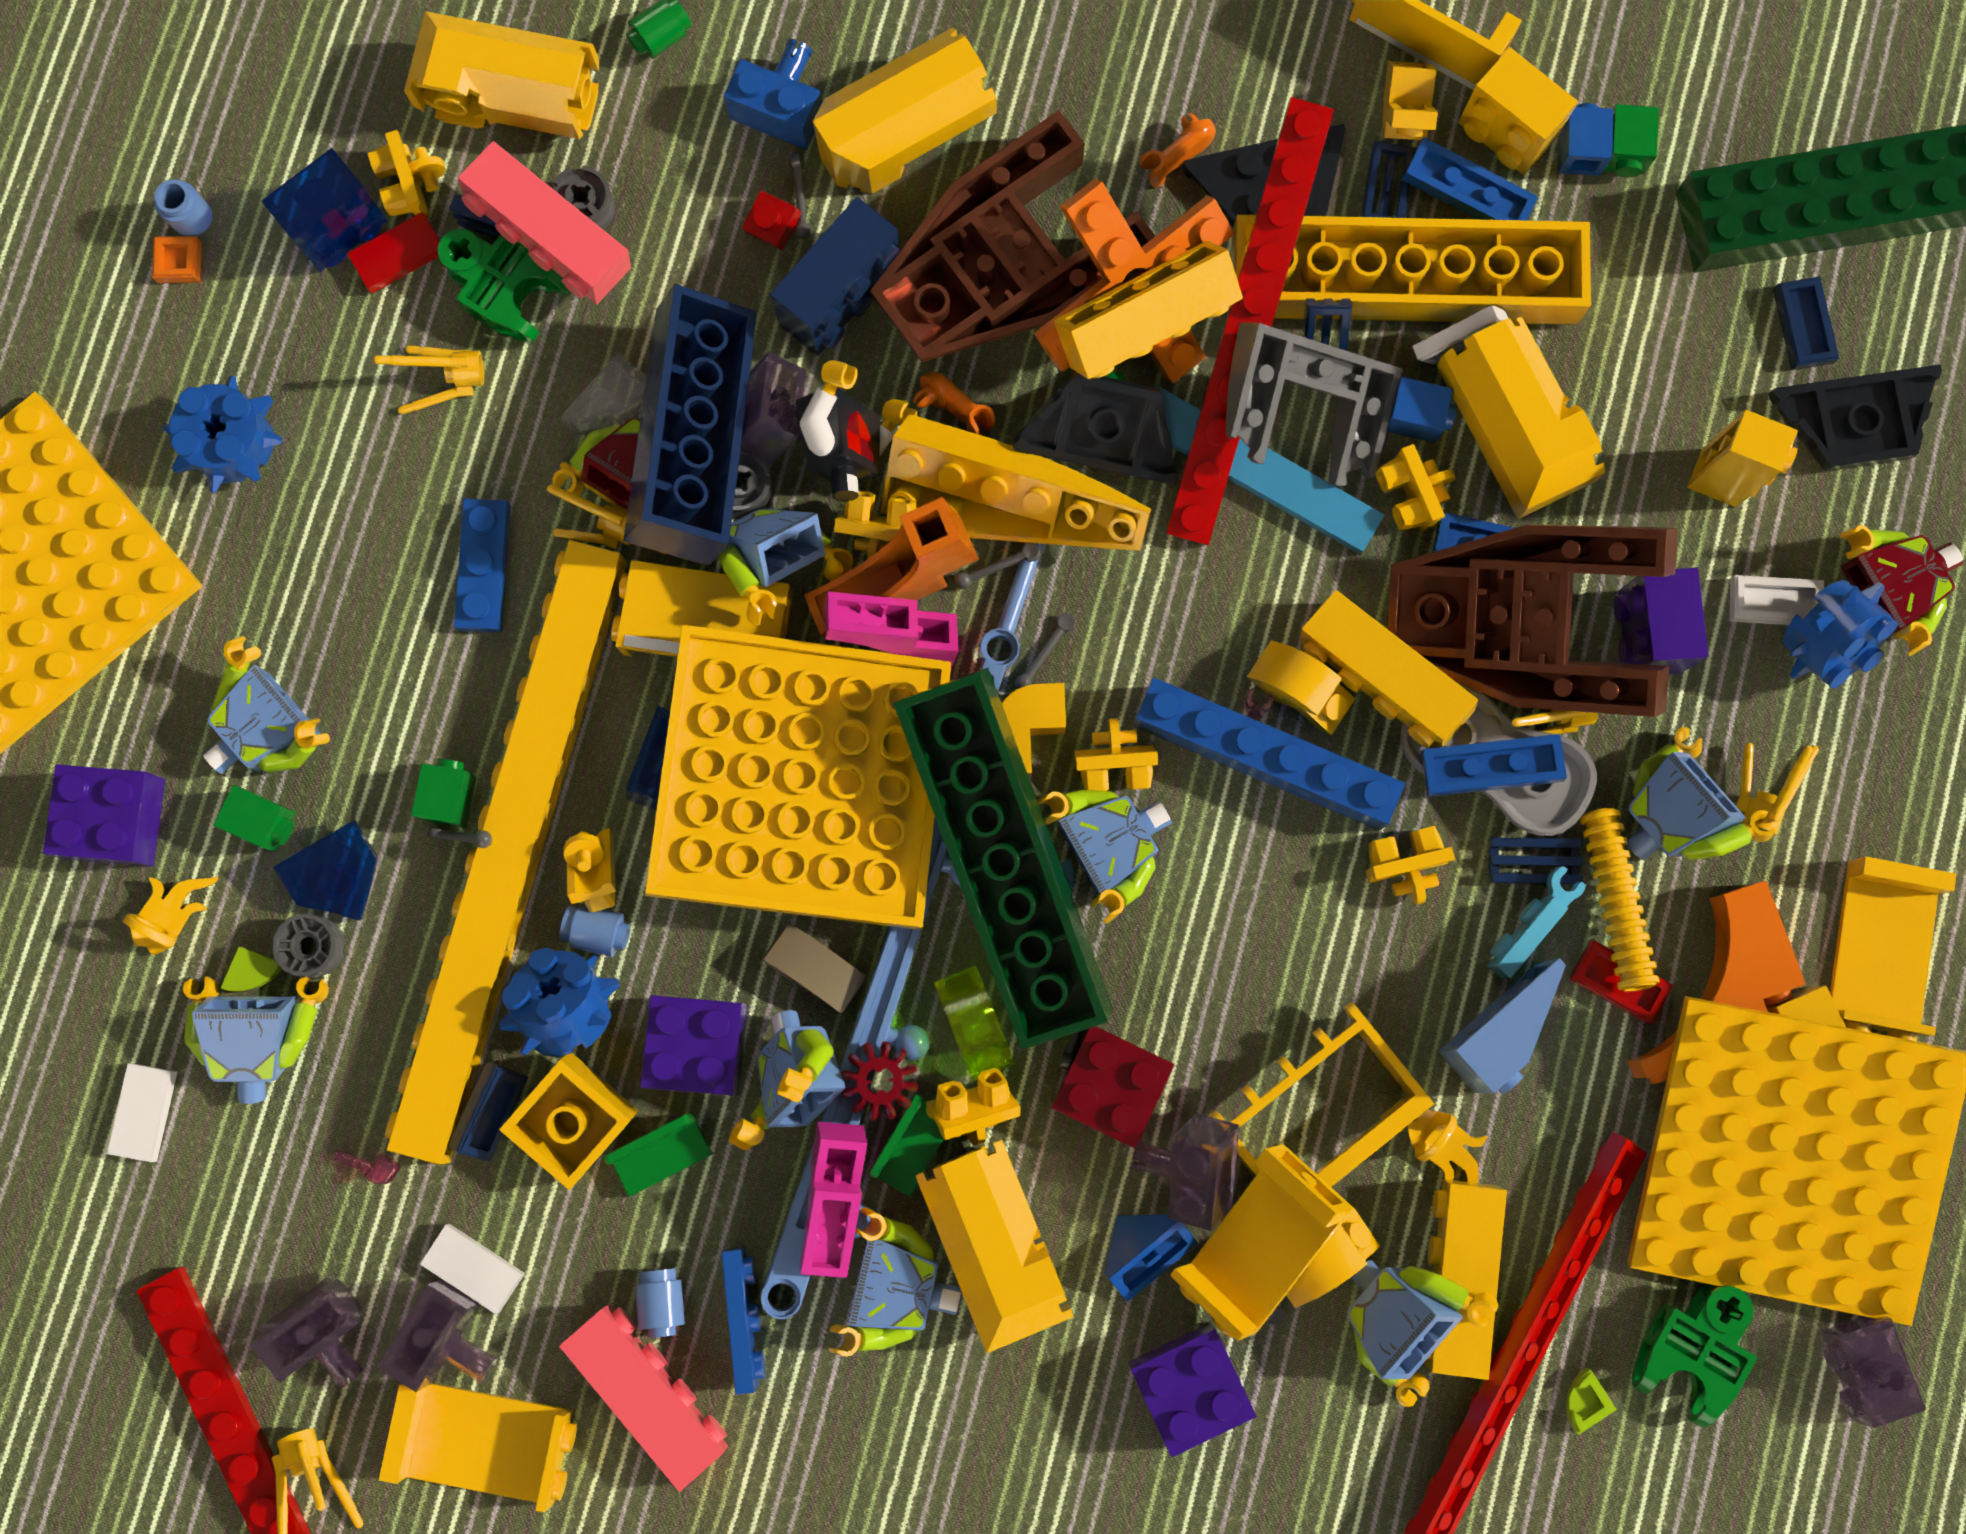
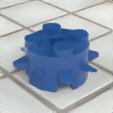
(200, 438)
(1839, 633)
(557, 1002)

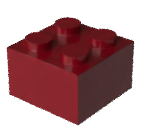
(1112, 1086)

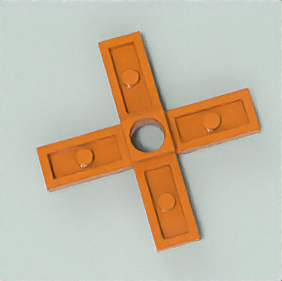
(1117, 253)

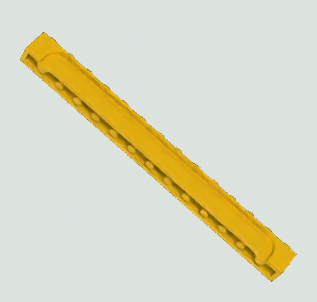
(503, 874)

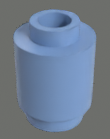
(182, 207)
(594, 932)
(659, 1302)

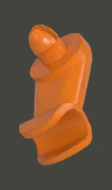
(1192, 141)
(946, 395)

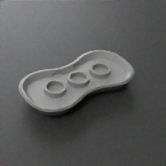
(1533, 808)

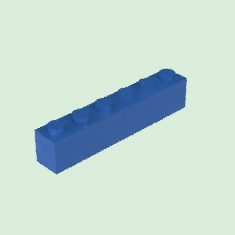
(1269, 754)

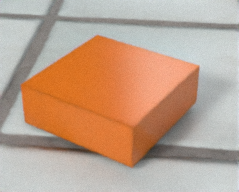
(177, 259)

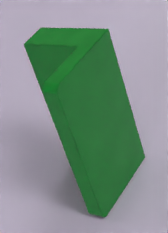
(908, 1149)
(660, 1154)

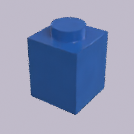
(1586, 141)
(1421, 410)

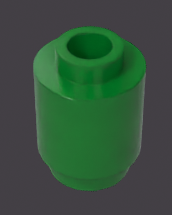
(658, 27)

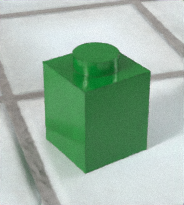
(1633, 139)
(444, 793)
(255, 819)

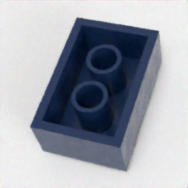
(836, 277)

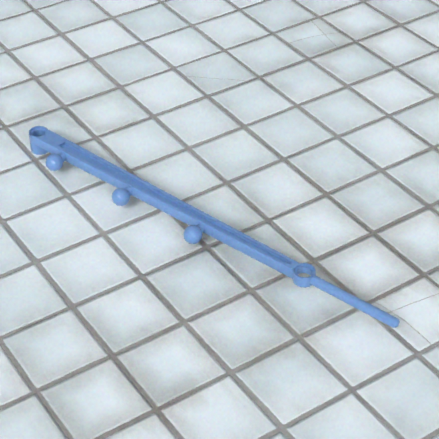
(883, 995)

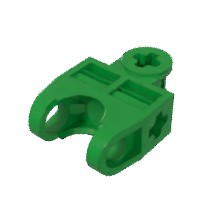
(496, 281)
(1705, 1325)

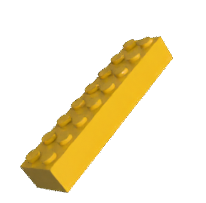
(1435, 268)

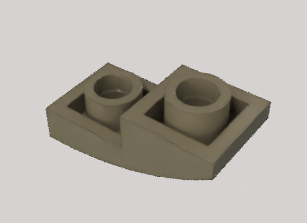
(814, 968)

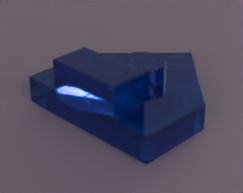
(332, 873)

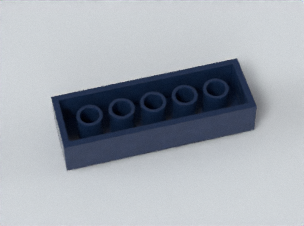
(691, 426)

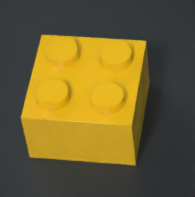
(1516, 112)
(569, 1120)

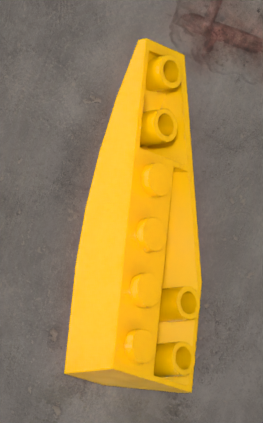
(1008, 491)

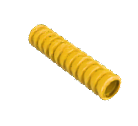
(1619, 899)

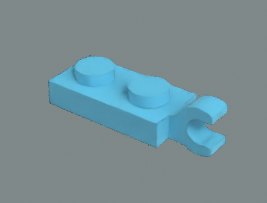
(1537, 922)

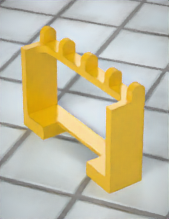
(1390, 1122)

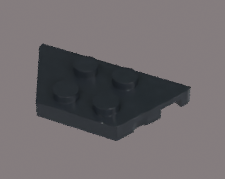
(1240, 174)
(1860, 416)
(1103, 427)

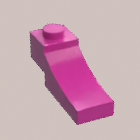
(891, 626)
(833, 1199)

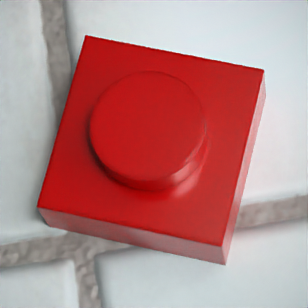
(771, 220)

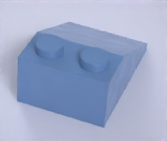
(1504, 1034)

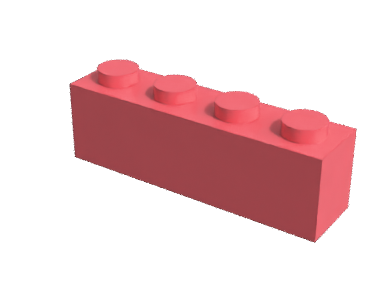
(543, 223)
(645, 1395)

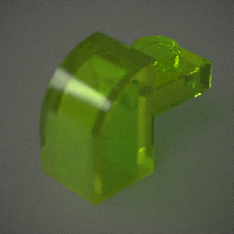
(974, 1021)

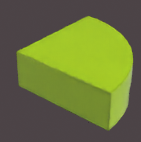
(250, 971)
(1587, 1402)

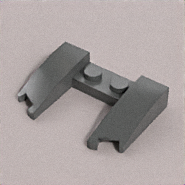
(1363, 386)

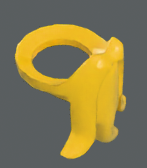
(163, 919)
(1441, 1140)

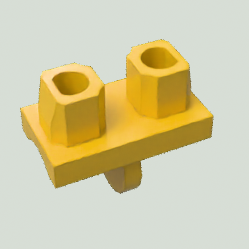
(397, 159)
(1422, 485)
(861, 521)
(1136, 759)
(1428, 854)
(591, 869)
(975, 1109)

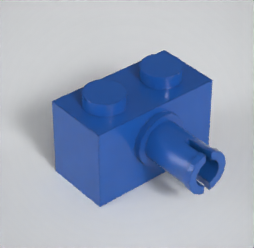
(775, 99)

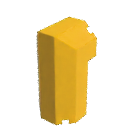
(502, 76)
(902, 112)
(1521, 417)
(992, 1246)

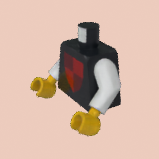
(843, 435)

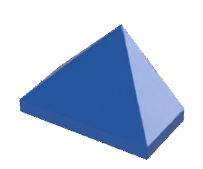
(1144, 1249)

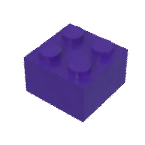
(1662, 621)
(104, 815)
(694, 1045)
(1191, 1389)

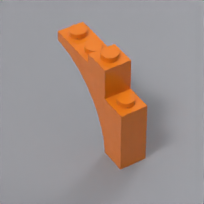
(911, 565)
(1749, 965)

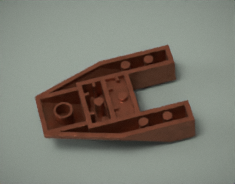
(982, 260)
(1502, 615)

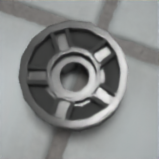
(587, 182)
(759, 486)
(291, 951)

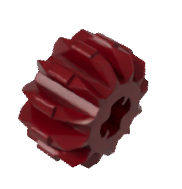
(879, 1097)

